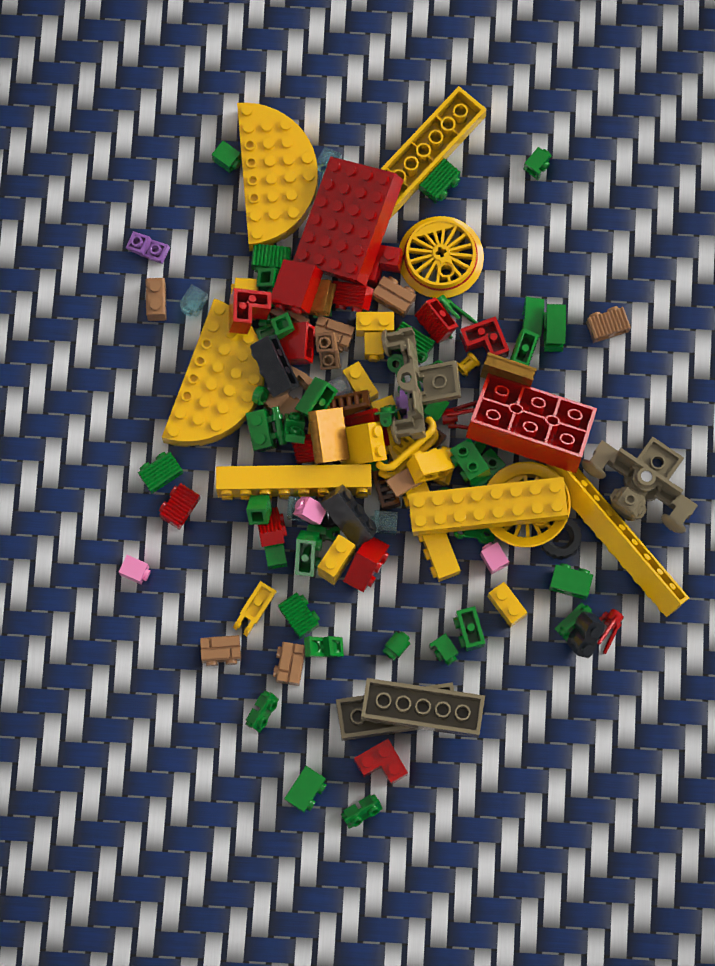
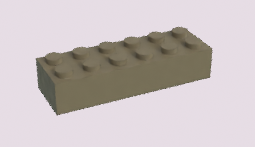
(422, 707)
(352, 726)

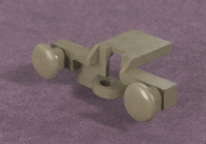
(439, 383)

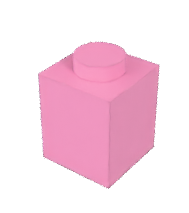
(309, 510)
(494, 557)
(134, 569)

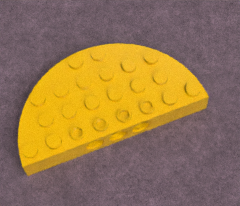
(277, 173)
(216, 384)

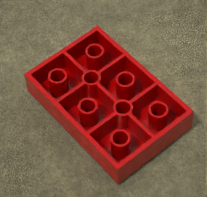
(349, 220)
(531, 423)

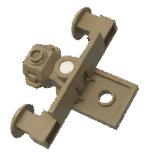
(643, 482)

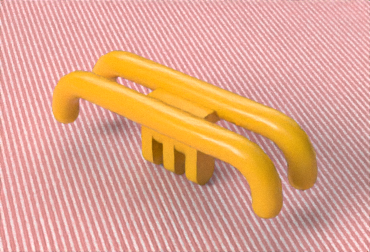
(408, 449)

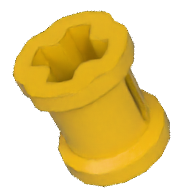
(468, 364)

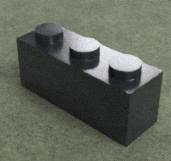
(274, 366)
(349, 515)

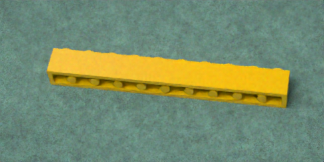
(623, 543)
(436, 545)

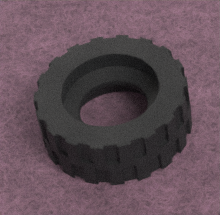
(567, 550)

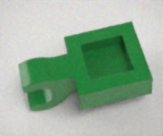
(324, 533)

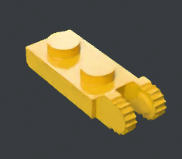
(255, 606)

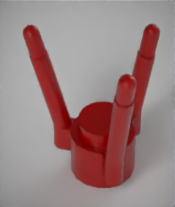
(450, 415)
(612, 621)

